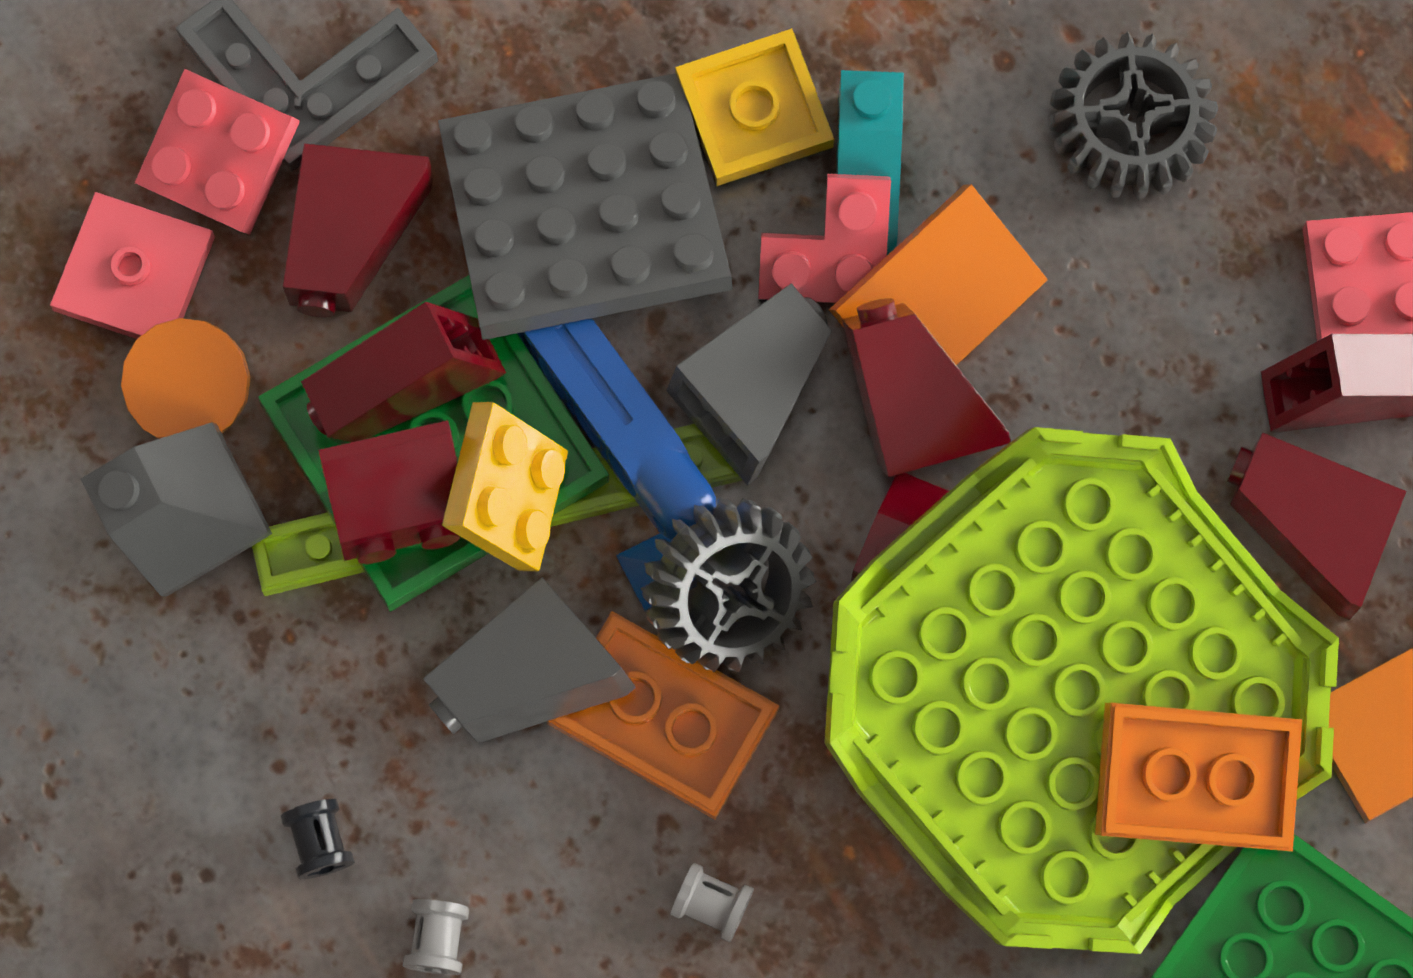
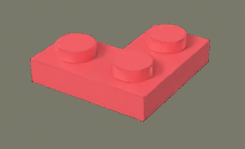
(850, 248)

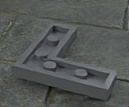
(330, 96)

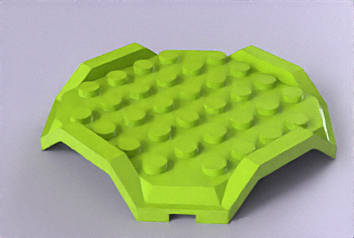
(985, 663)

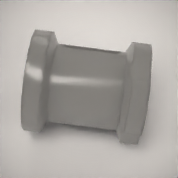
(711, 902)
(436, 937)

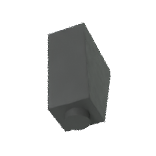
(751, 377)
(525, 670)

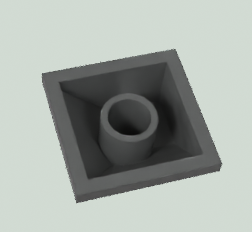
(177, 506)

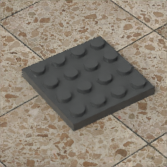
(583, 206)

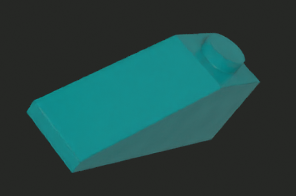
(872, 132)

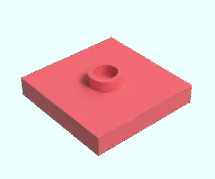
(131, 267)

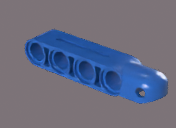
(621, 421)

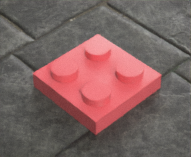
(217, 151)
(1361, 274)

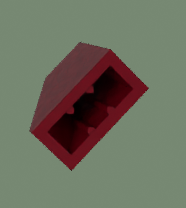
(347, 222)
(401, 373)
(1341, 382)
(914, 393)
(1316, 517)

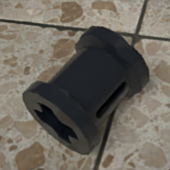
(317, 817)

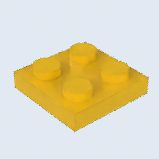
(755, 107)
(505, 487)

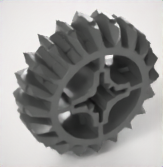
(1181, 106)
(725, 621)

